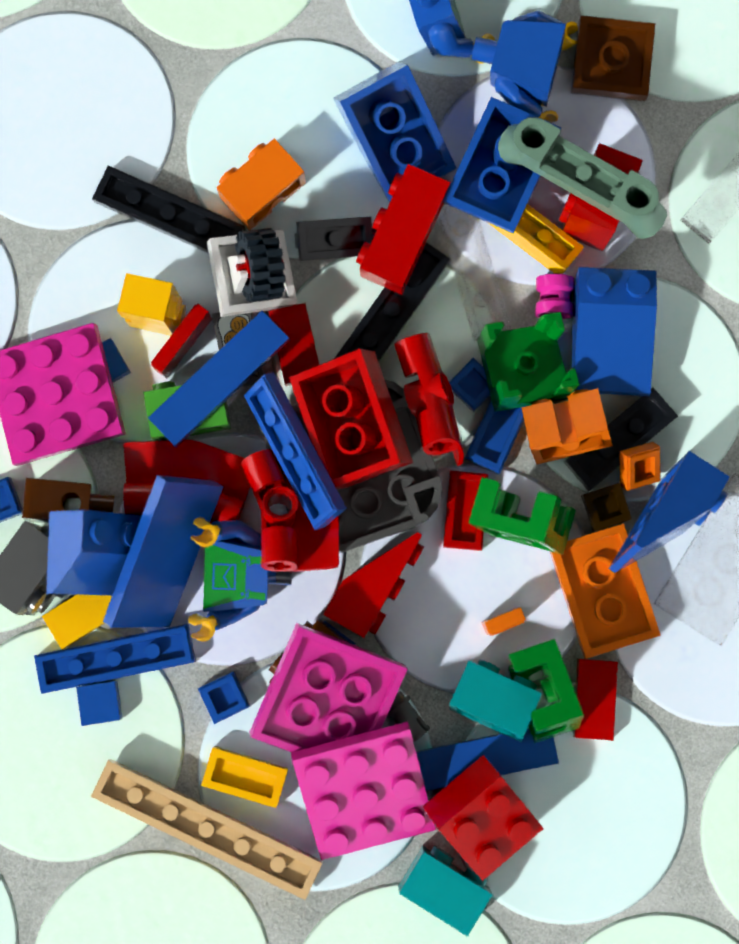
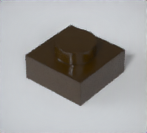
(606, 507)

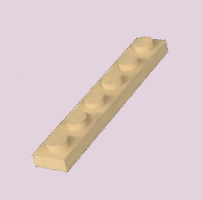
(207, 829)

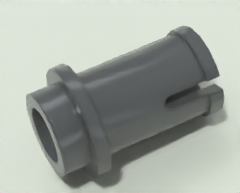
(402, 711)

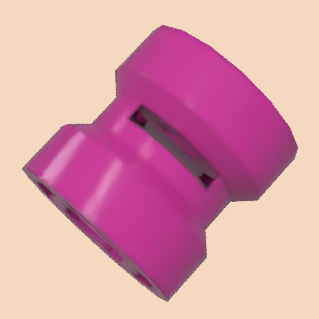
(554, 295)

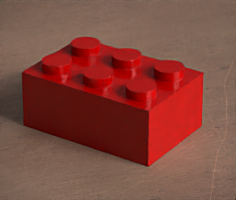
(351, 418)

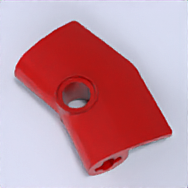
(429, 396)
(188, 460)
(287, 539)

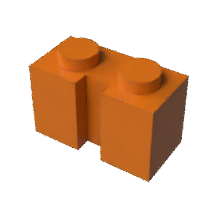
(260, 183)
(567, 426)

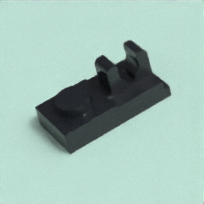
(332, 237)

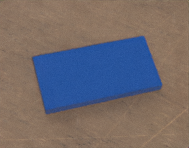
(162, 553)

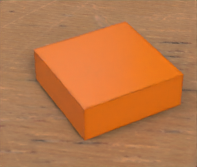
(640, 466)
(504, 621)

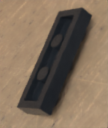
(630, 429)

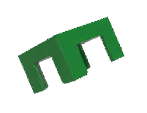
(525, 363)
(497, 516)
(546, 662)

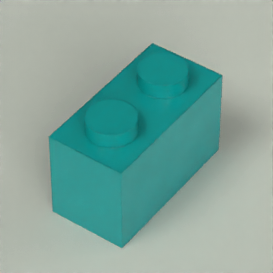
(495, 699)
(445, 889)

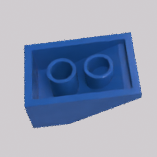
(394, 126)
(484, 181)
(614, 329)
(677, 503)

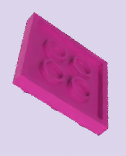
(57, 395)
(325, 692)
(363, 790)

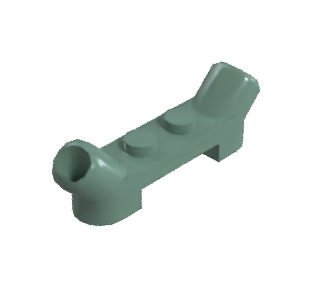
(621, 195)

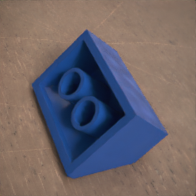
(87, 550)

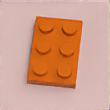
(604, 606)

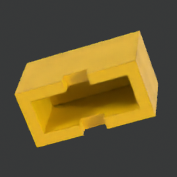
(151, 304)

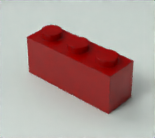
(402, 228)

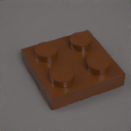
(613, 58)

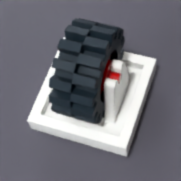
(251, 272)

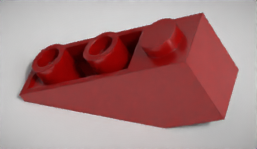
(363, 593)

